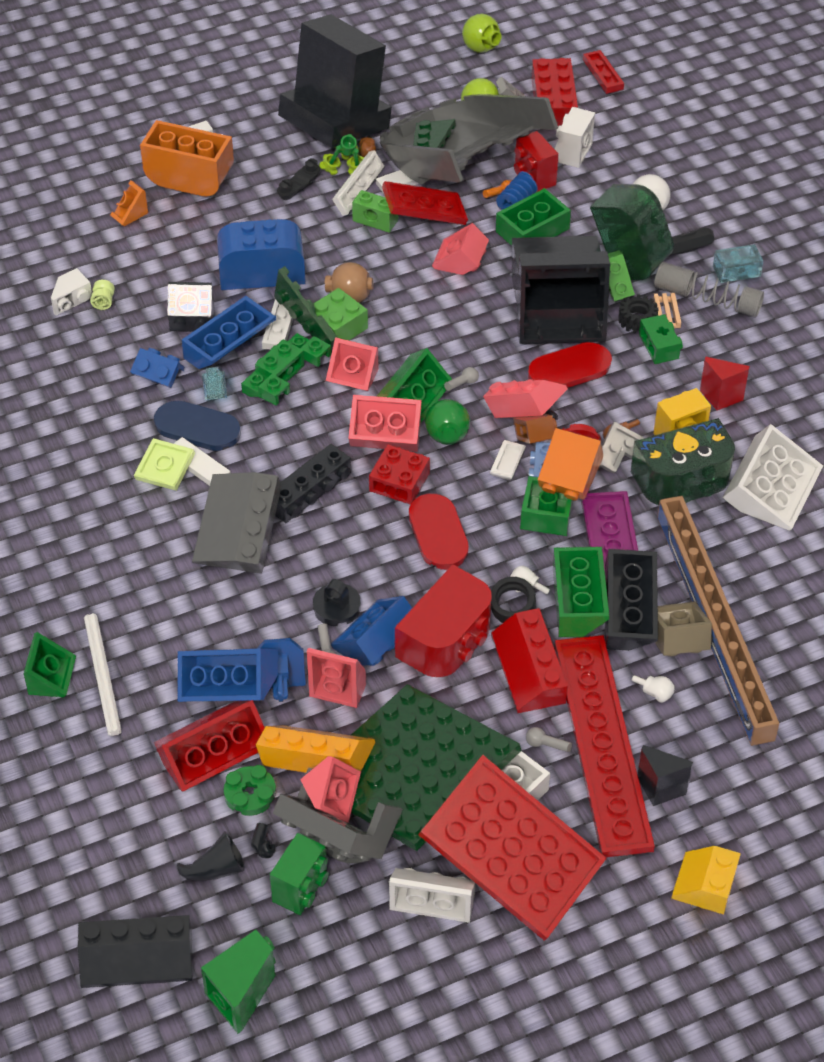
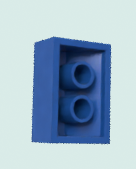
(373, 631)

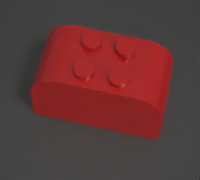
(445, 624)

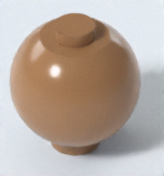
(351, 279)

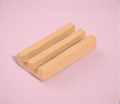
(665, 299)

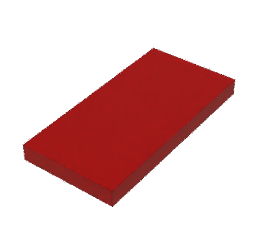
(424, 203)

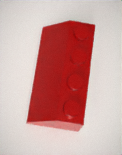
(529, 662)
(211, 744)

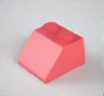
(461, 251)

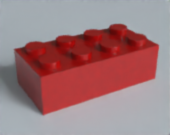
(556, 82)

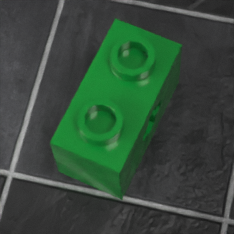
(660, 339)

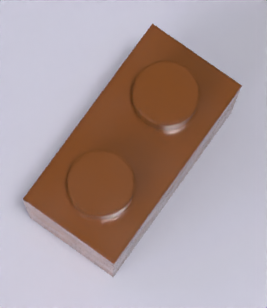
(534, 428)

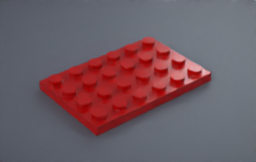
(513, 847)

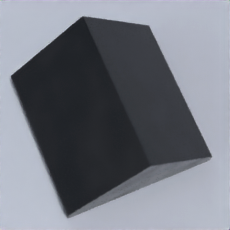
(663, 775)

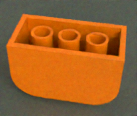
(186, 158)

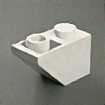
(70, 291)

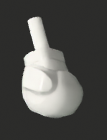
(527, 574)
(657, 687)

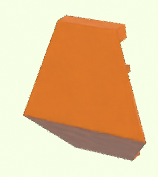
(131, 206)

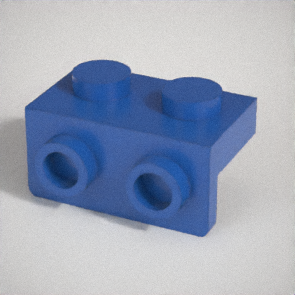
(155, 367)

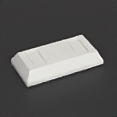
(507, 460)

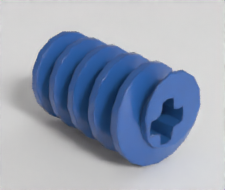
(517, 190)

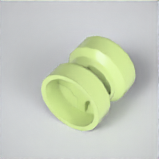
(102, 294)

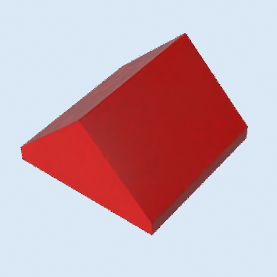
(723, 382)

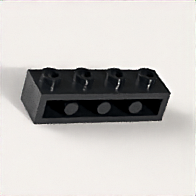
(312, 481)

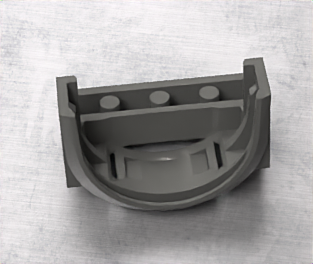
(340, 838)

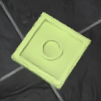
(164, 464)

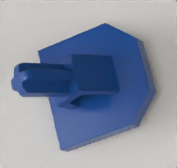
(290, 665)

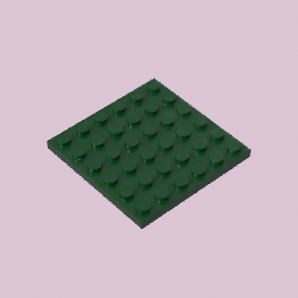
(421, 759)

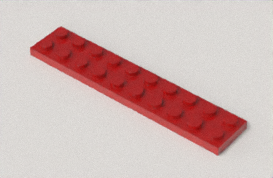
(604, 748)

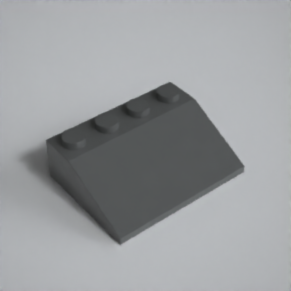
(238, 521)

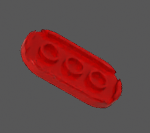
(572, 364)
(438, 531)

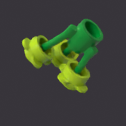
(346, 148)

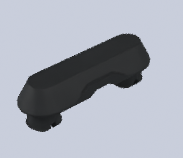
(301, 179)
(692, 241)

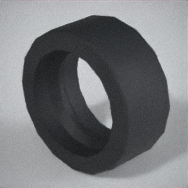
(508, 584)

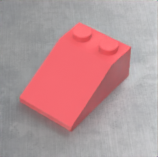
(335, 678)

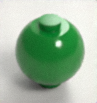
(447, 421)

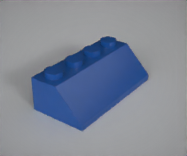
(225, 332)
(226, 674)

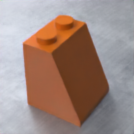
(570, 464)

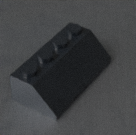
(631, 599)
(135, 951)

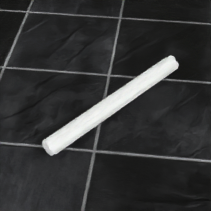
(102, 675)

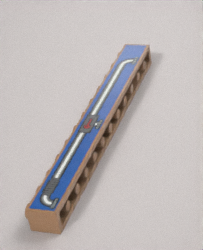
(726, 639)

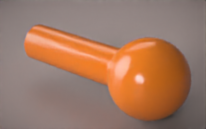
(496, 190)

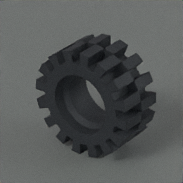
(636, 305)

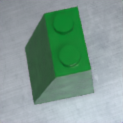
(240, 978)

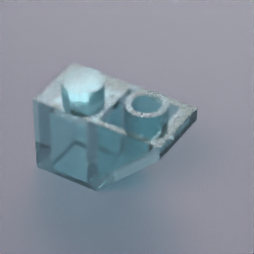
(214, 384)

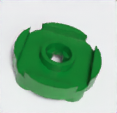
(246, 777)

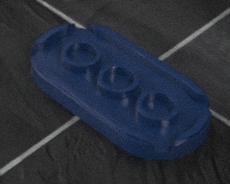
(197, 425)

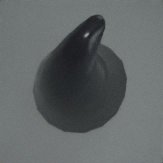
(217, 862)

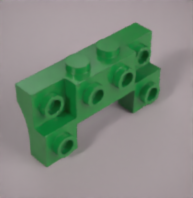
(282, 364)

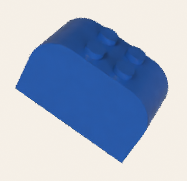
(256, 250)

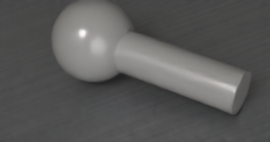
(469, 375)
(324, 638)
(537, 737)

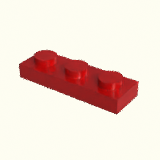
(603, 71)

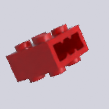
(399, 474)

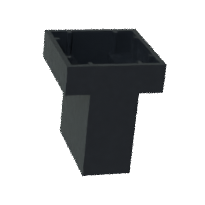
(336, 83)
(560, 289)

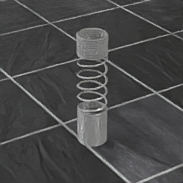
(682, 280)

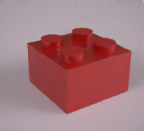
(536, 158)

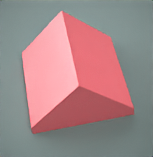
(353, 364)
(332, 787)

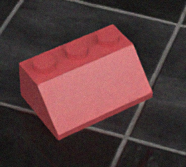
(522, 397)
(384, 422)

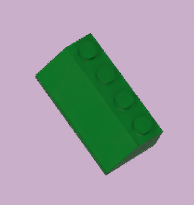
(418, 379)
(579, 590)

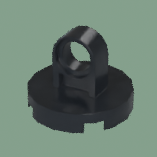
(336, 603)

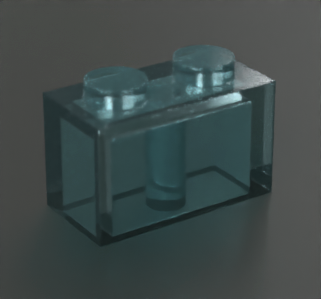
(738, 263)

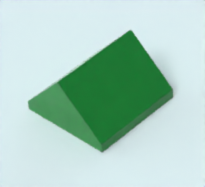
(48, 668)

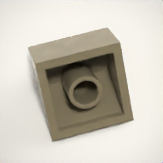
(683, 629)

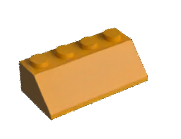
(303, 748)

